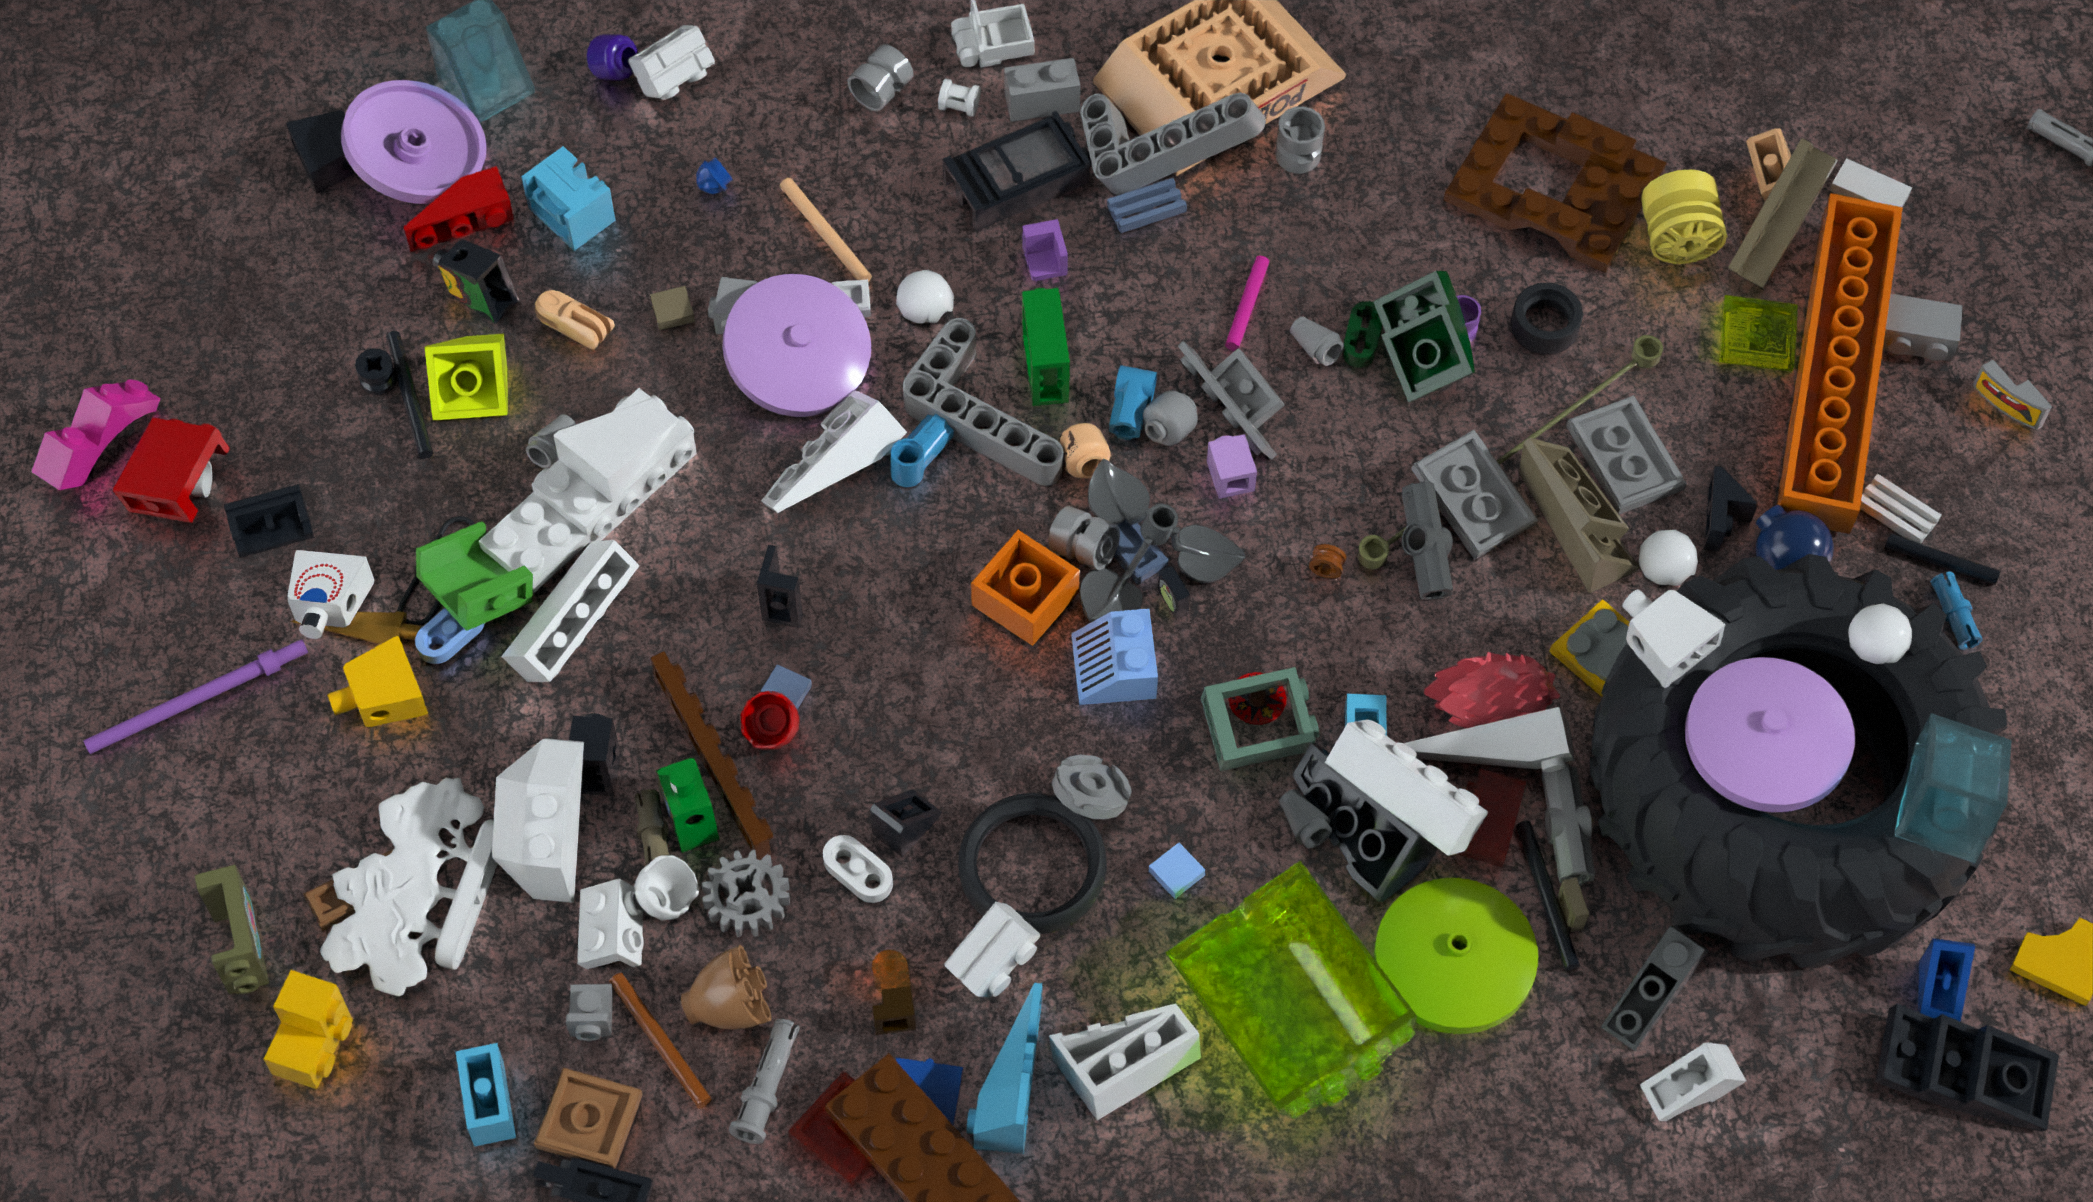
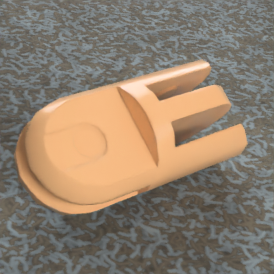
(573, 318)

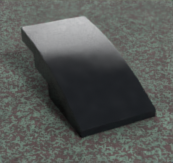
(1968, 1068)

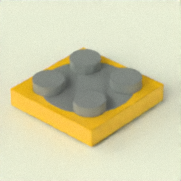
(1593, 645)

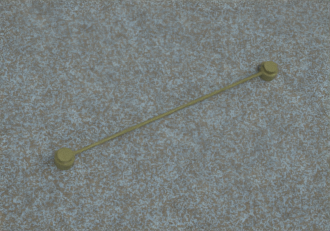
(1646, 353)

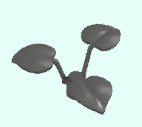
(1121, 496)

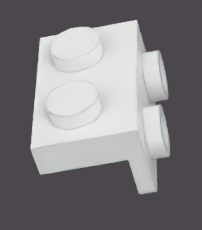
(610, 925)

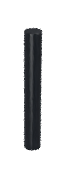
(1942, 559)

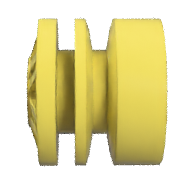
(1683, 216)

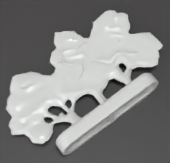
(399, 889)

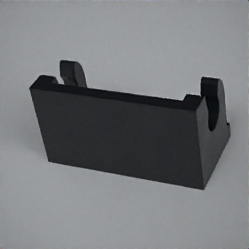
(269, 520)

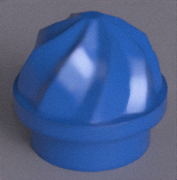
(712, 177)

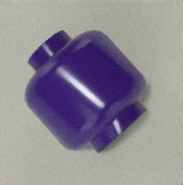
(609, 56)

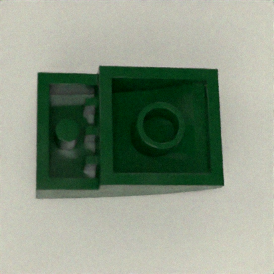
(1426, 335)

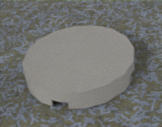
(1091, 787)

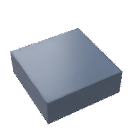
(788, 683)

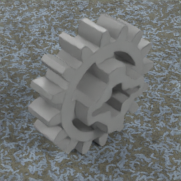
(751, 908)

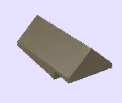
(1577, 513)

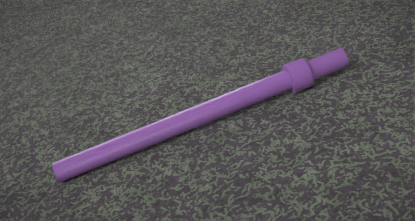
(267, 662)

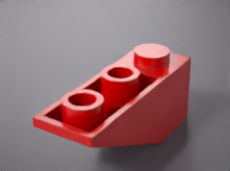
(464, 208)

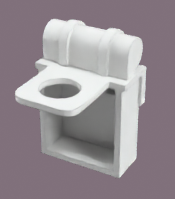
(992, 35)

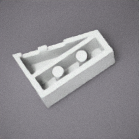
(1126, 1057)

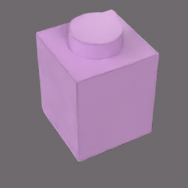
(1231, 466)

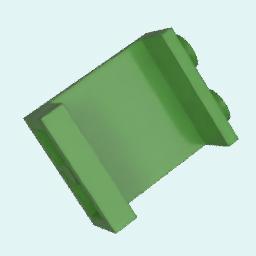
(469, 580)

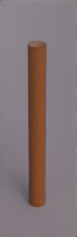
(660, 1041)

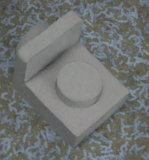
(590, 1011)

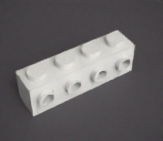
(570, 611)
(1407, 786)

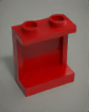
(167, 468)

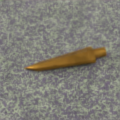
(377, 627)

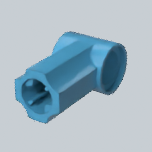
(1132, 394)
(919, 449)

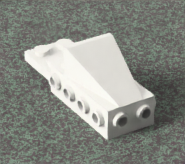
(597, 482)

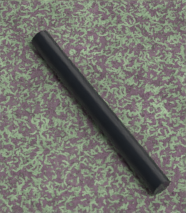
(409, 395)
(1547, 895)

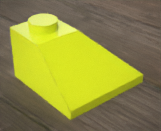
(468, 377)

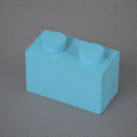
(485, 1094)

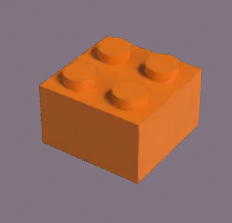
(1025, 587)

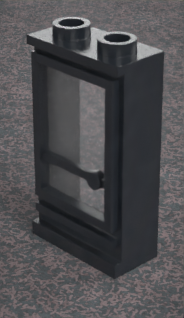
(1018, 170)

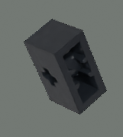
(600, 753)

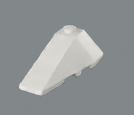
(853, 438)
(1519, 742)

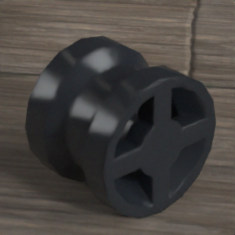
(376, 381)

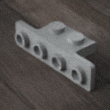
(1243, 392)

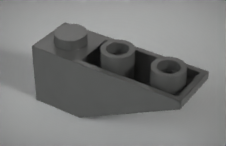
(1654, 987)

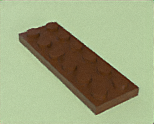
(912, 1140)

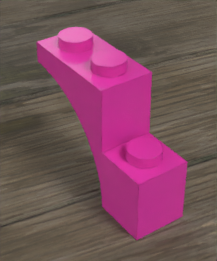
(102, 413)

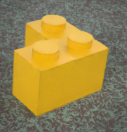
(310, 1029)

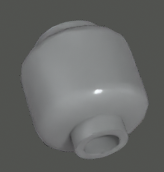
(1170, 418)

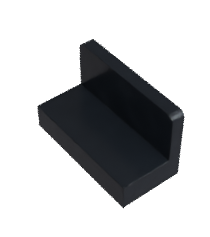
(778, 593)

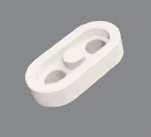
(859, 870)

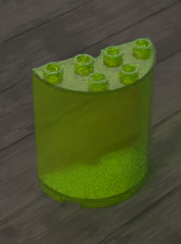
(1295, 993)

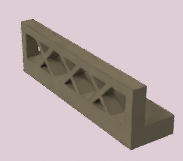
(1782, 213)

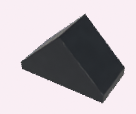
(902, 820)

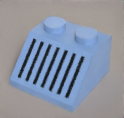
(1115, 658)

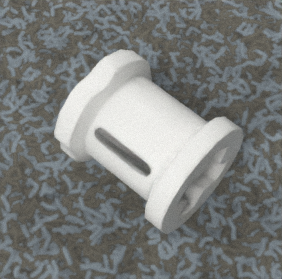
(959, 97)

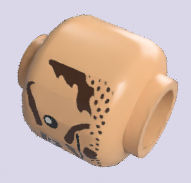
(1083, 449)

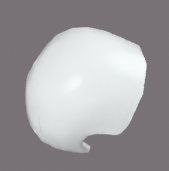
(924, 297)
(1668, 557)
(1880, 634)
(666, 887)

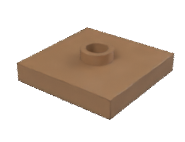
(588, 1118)

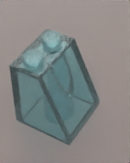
(479, 59)
(1954, 788)

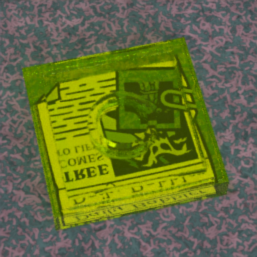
(1758, 333)

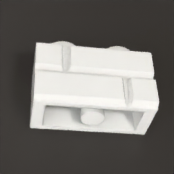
(671, 62)
(993, 951)

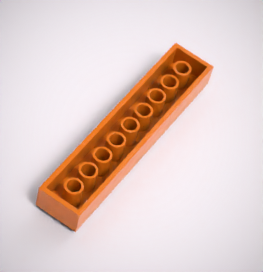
(1840, 361)

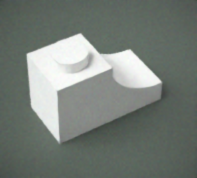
(1693, 1080)

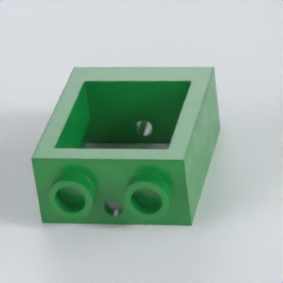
(1045, 346)

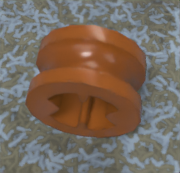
(1327, 561)

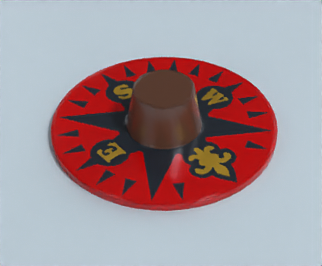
(1259, 706)

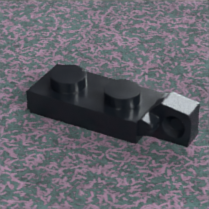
(591, 1182)

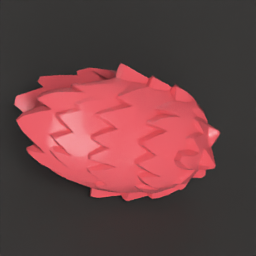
(1492, 689)

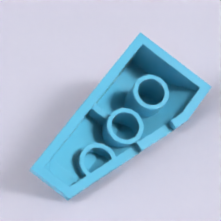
(1005, 1096)

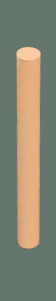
(825, 230)

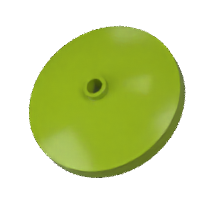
(1449, 986)

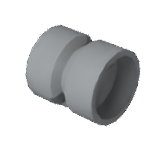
(879, 80)
(1299, 139)
(1085, 538)

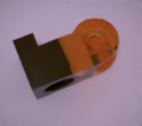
(893, 982)

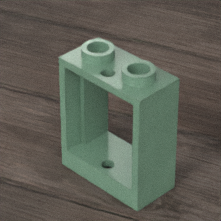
(1221, 731)

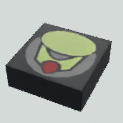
(1174, 592)

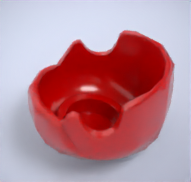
(769, 720)

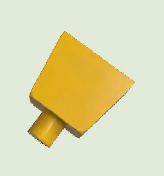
(380, 686)

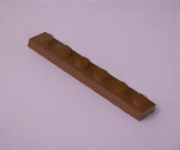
(719, 768)

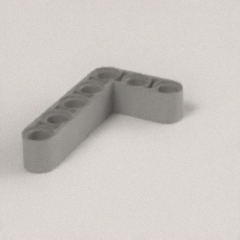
(1167, 149)
(973, 413)

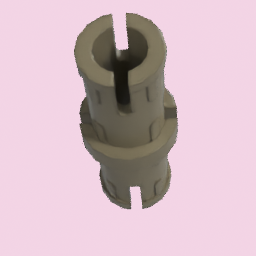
(651, 826)

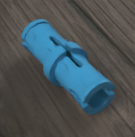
(1957, 610)

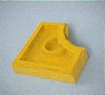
(2059, 961)

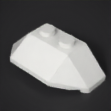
(540, 819)

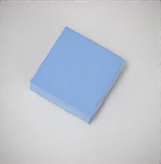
(1176, 870)

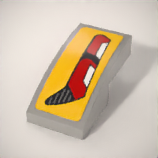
(2019, 402)

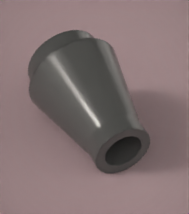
(1306, 821)

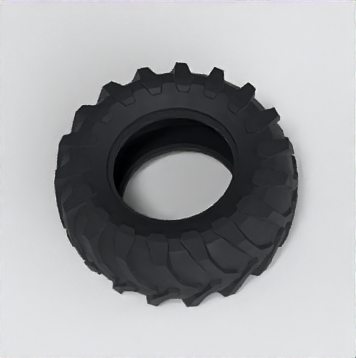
(1752, 874)

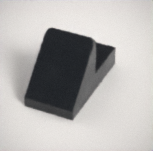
(1725, 503)

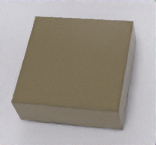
(672, 308)
(1572, 905)

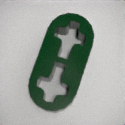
(1356, 332)

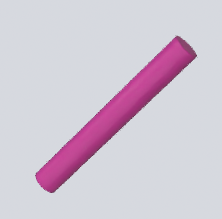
(1247, 303)

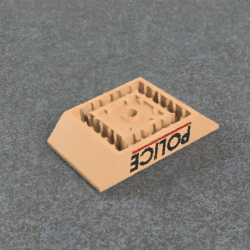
(1172, 68)

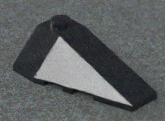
(1377, 845)

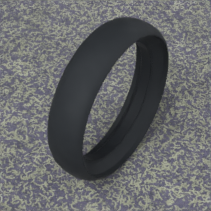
(1040, 805)

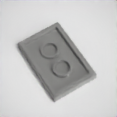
(1626, 455)
(1475, 494)

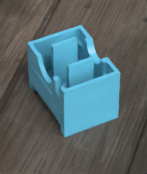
(567, 199)

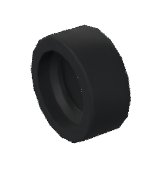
(1546, 295)

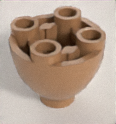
(728, 993)

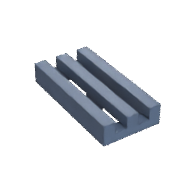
(1143, 201)

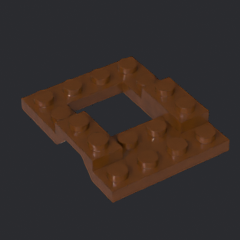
(1600, 202)

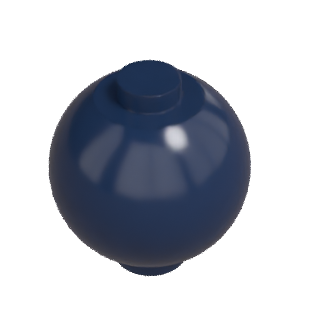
(1791, 536)

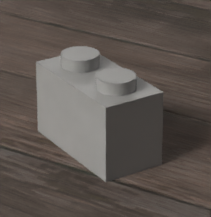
(1042, 89)
(1922, 328)

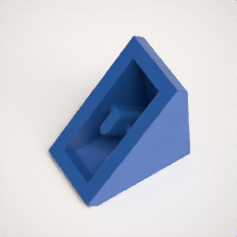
(1944, 978)

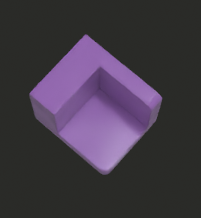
(1044, 250)

